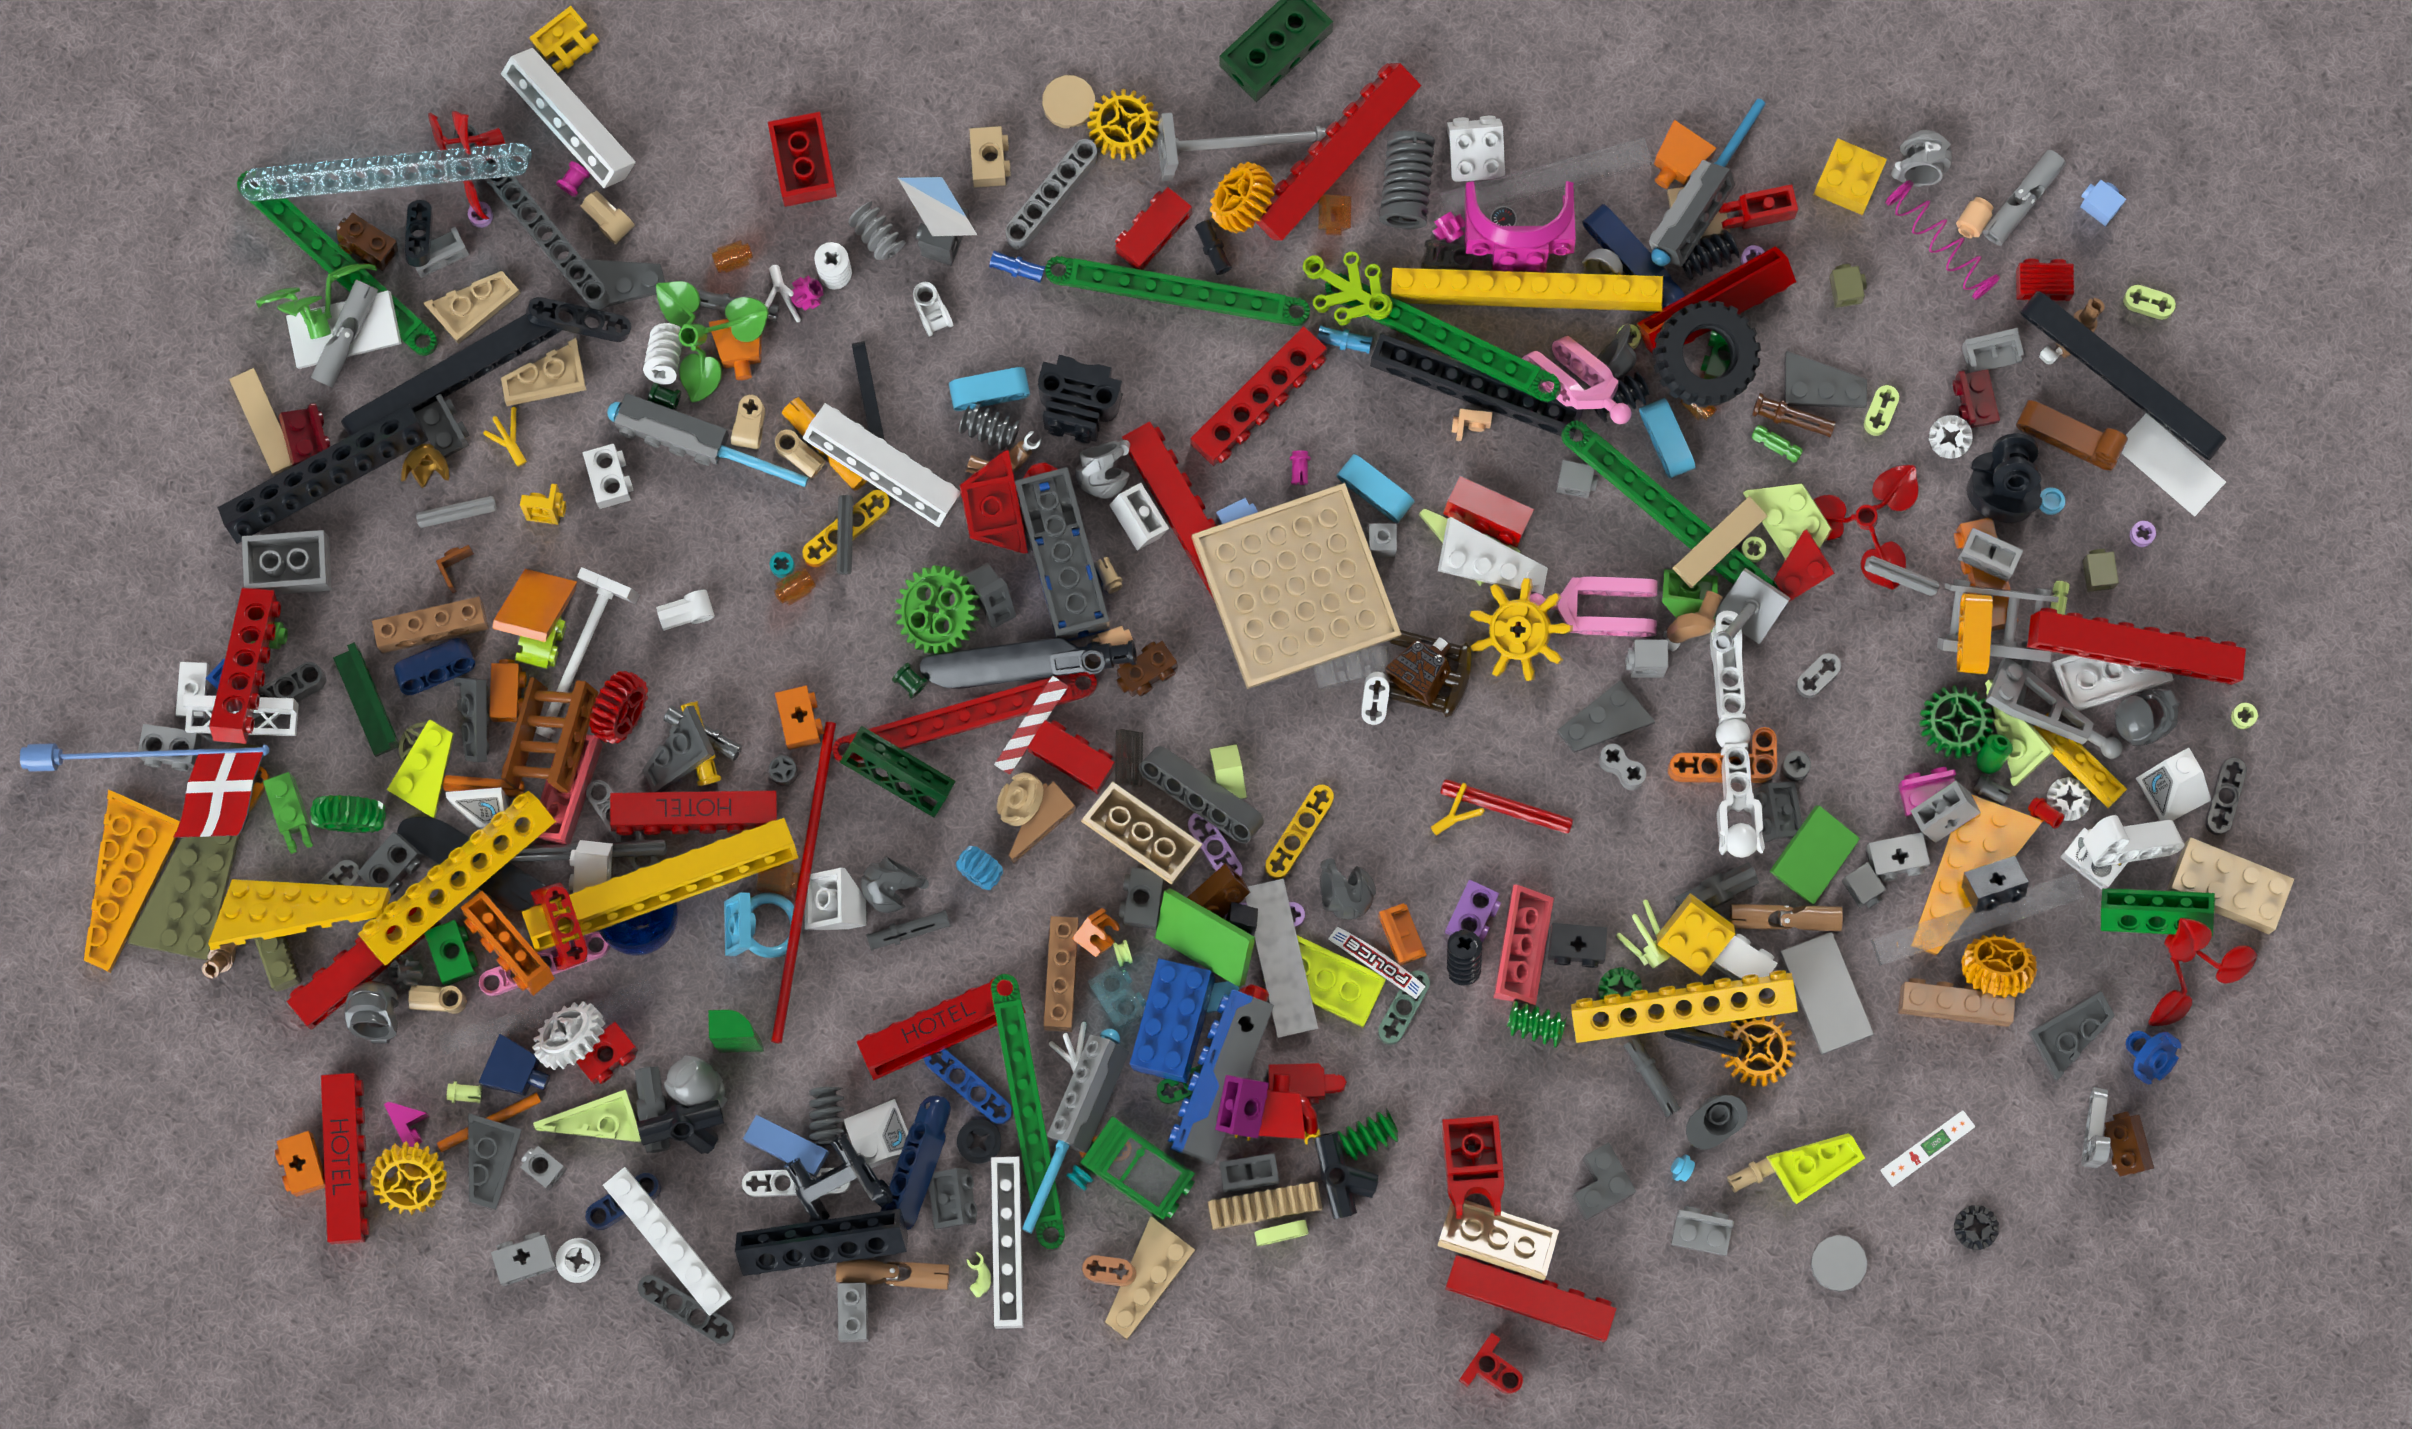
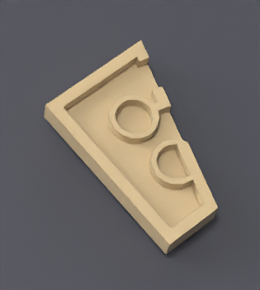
(471, 307)

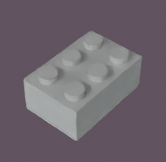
(287, 562)

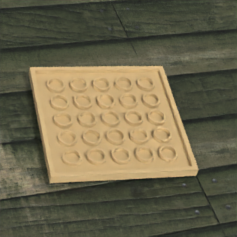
(1296, 585)

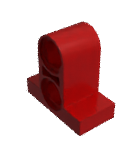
(1494, 1377)

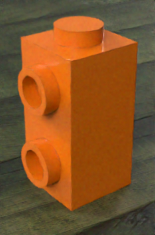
(505, 690)

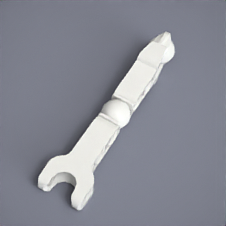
(1733, 737)

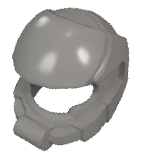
(1926, 152)
(1095, 470)
(694, 1083)

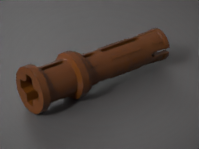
(1780, 408)

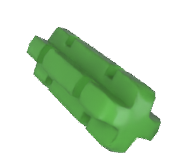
(1777, 443)

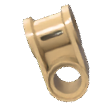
(748, 427)

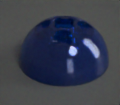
(642, 933)

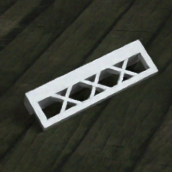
(267, 706)

